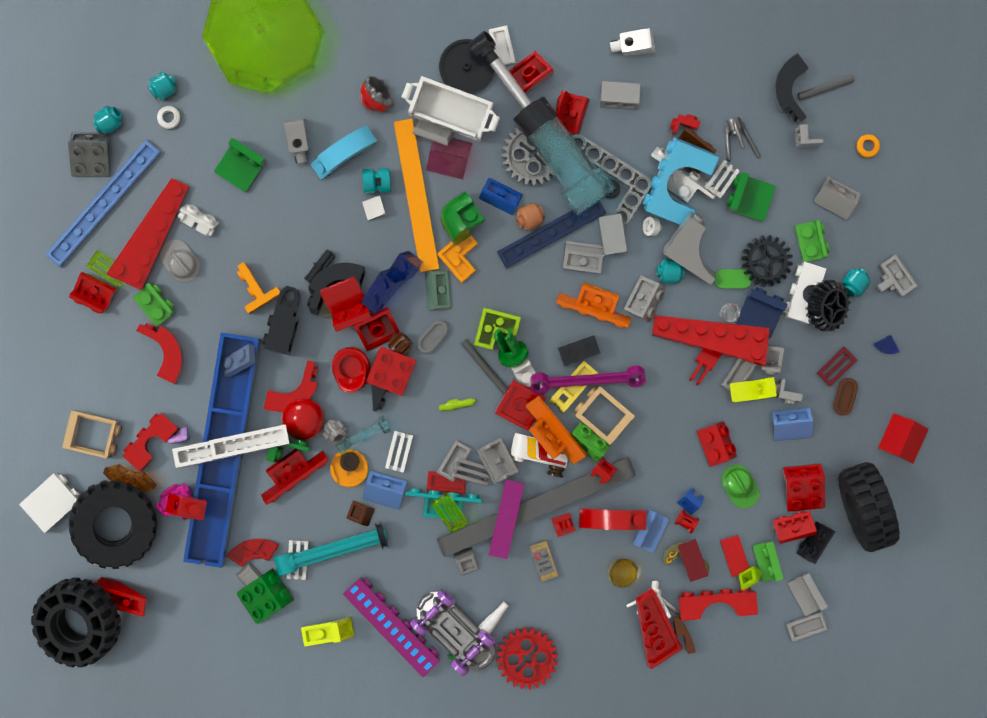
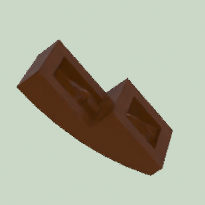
(681, 630)

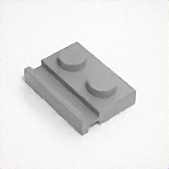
(583, 257)

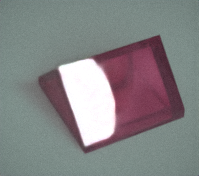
(449, 159)

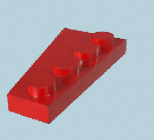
(657, 633)

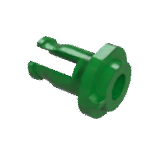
(511, 351)

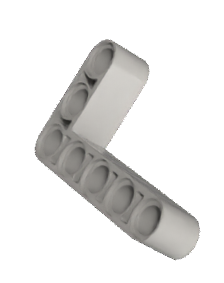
(615, 173)

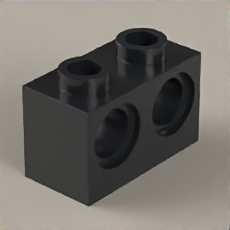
(579, 350)

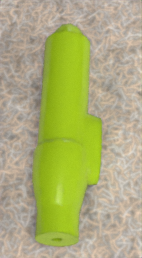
(455, 404)

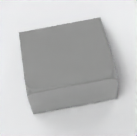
(466, 561)

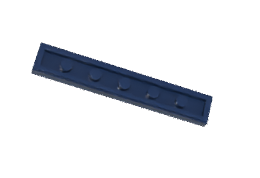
(548, 234)

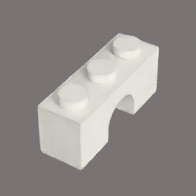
(807, 275)

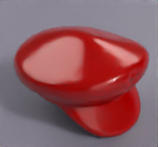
(350, 369)

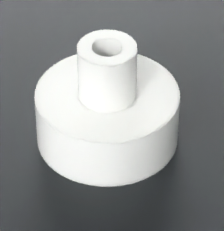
(652, 226)

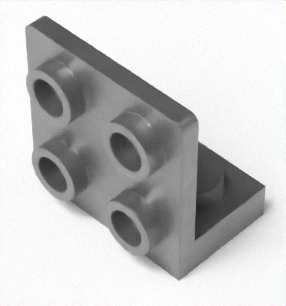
(89, 154)

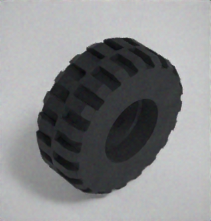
(869, 507)
(118, 552)
(57, 637)

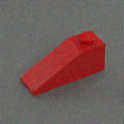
(124, 597)

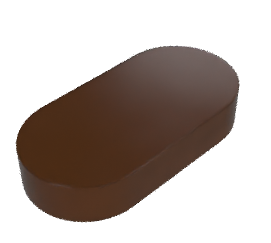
(845, 396)

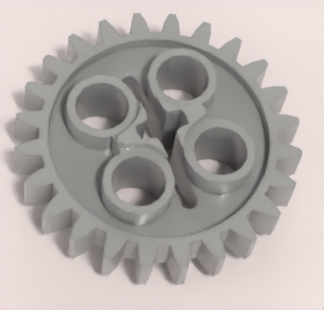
(520, 167)

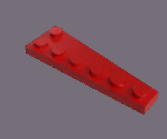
(143, 247)
(732, 340)

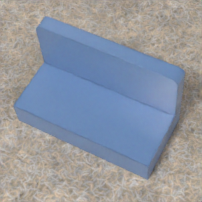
(792, 424)
(384, 490)
(650, 537)

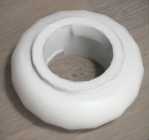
(174, 123)

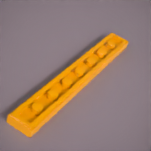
(416, 195)

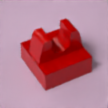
(604, 470)
(563, 524)

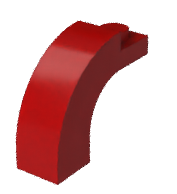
(172, 350)
(278, 401)
(612, 519)

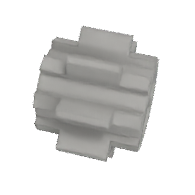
(334, 432)

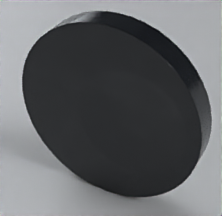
(464, 69)

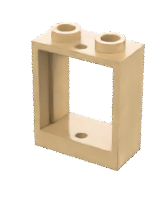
(620, 425)
(72, 429)

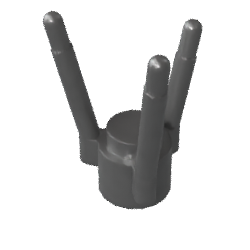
(736, 127)

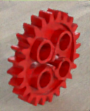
(541, 669)

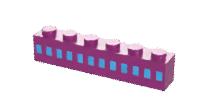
(391, 626)

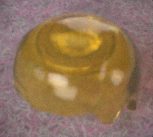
(622, 572)

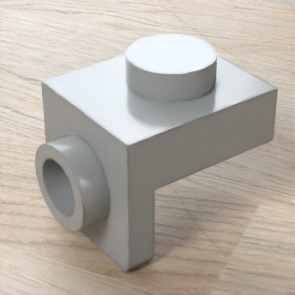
(773, 359)
(790, 397)

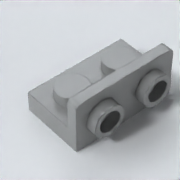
(645, 298)

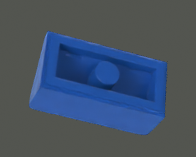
(500, 196)

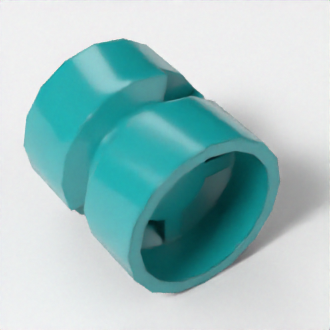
(369, 180)

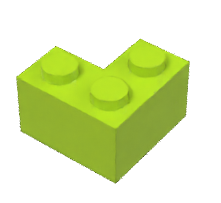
(490, 322)

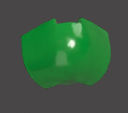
(460, 217)

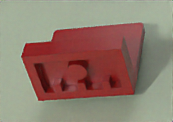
(345, 303)
(391, 371)
(804, 487)

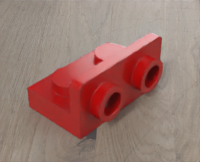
(794, 527)

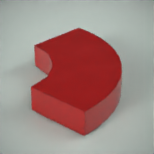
(251, 550)

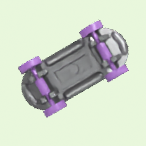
(454, 631)

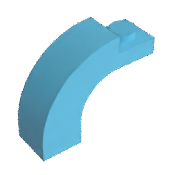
(342, 151)

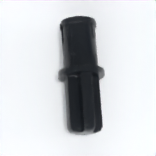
(322, 263)

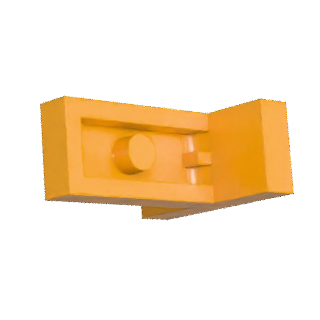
(255, 290)

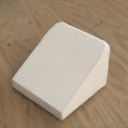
(374, 208)

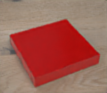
(514, 402)

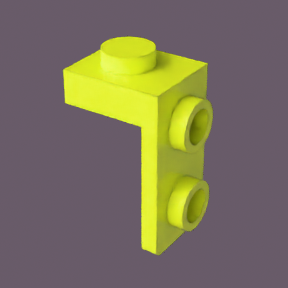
(753, 390)

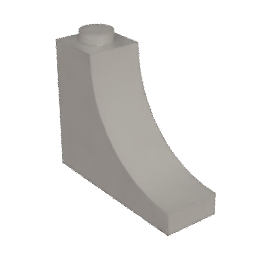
(684, 247)

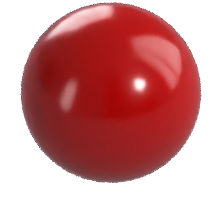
(303, 418)

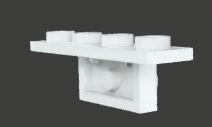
(684, 181)

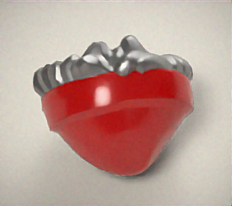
(375, 94)

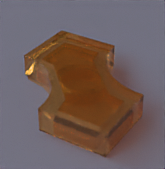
(138, 479)

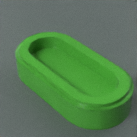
(732, 279)

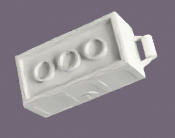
(450, 108)

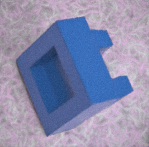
(690, 502)

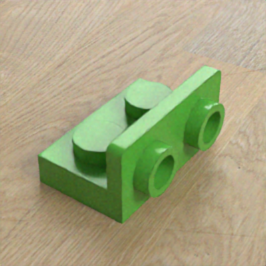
(811, 241)
(154, 304)
(590, 441)
(767, 561)

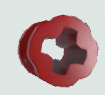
(686, 521)

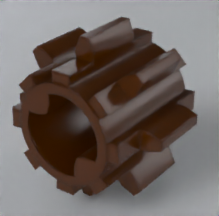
(400, 343)

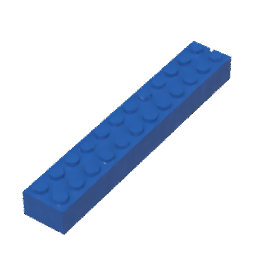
(219, 478)

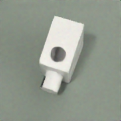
(642, 44)

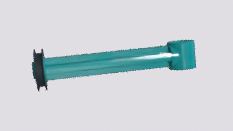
(291, 562)

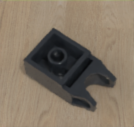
(283, 323)

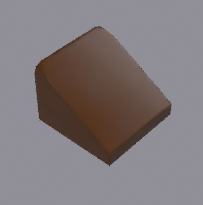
(360, 513)

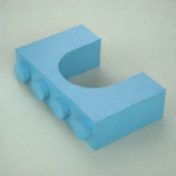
(678, 155)

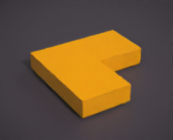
(454, 258)

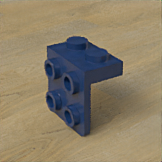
(761, 310)

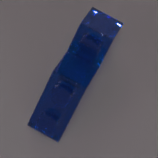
(391, 280)

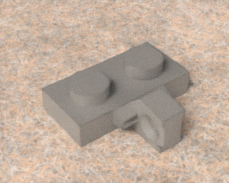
(896, 277)

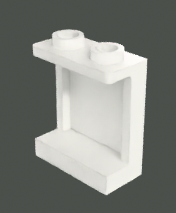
(50, 502)

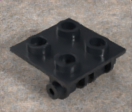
(814, 545)

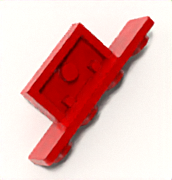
(290, 471)

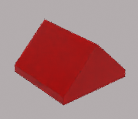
(531, 72)
(376, 329)
(903, 438)

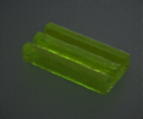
(93, 259)
(441, 500)

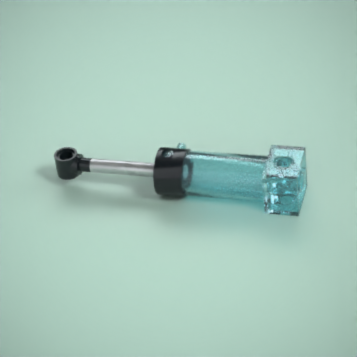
(550, 137)

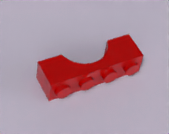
(692, 606)

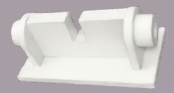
(191, 214)

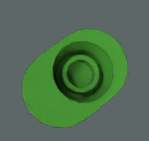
(740, 486)

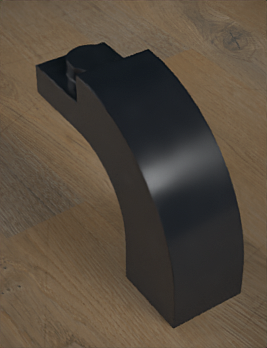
(783, 87)
(330, 276)

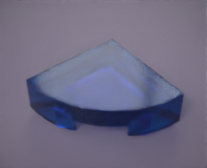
(887, 345)

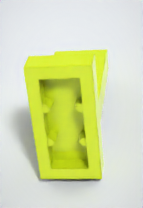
(328, 632)

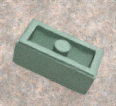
(437, 290)

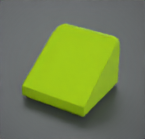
(749, 577)

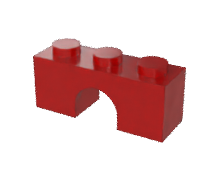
(137, 452)

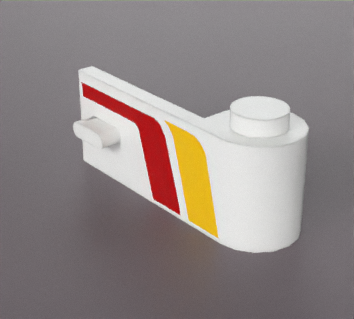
(529, 448)

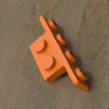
(596, 303)
(552, 433)

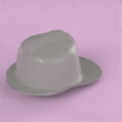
(179, 260)

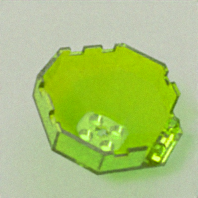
(265, 59)

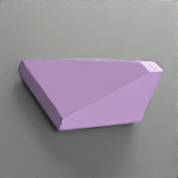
(181, 435)

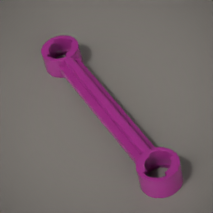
(592, 379)

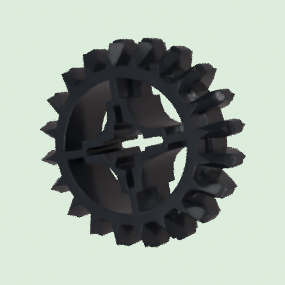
(768, 270)
(827, 305)

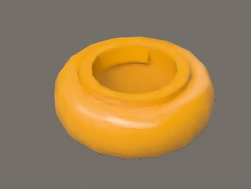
(874, 140)

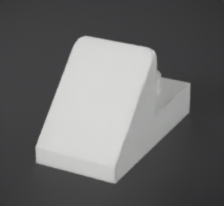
(524, 372)

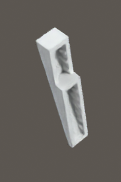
(230, 446)

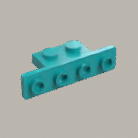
(429, 511)

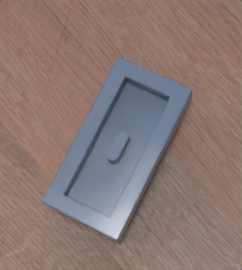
(239, 360)

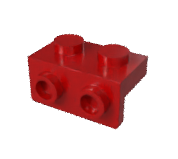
(571, 111)
(92, 293)
(717, 443)

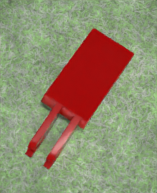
(705, 359)

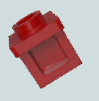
(688, 121)

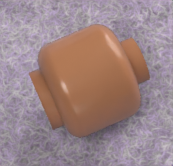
(530, 216)

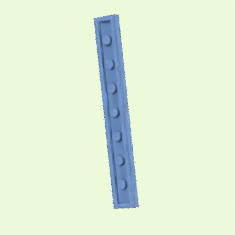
(103, 203)

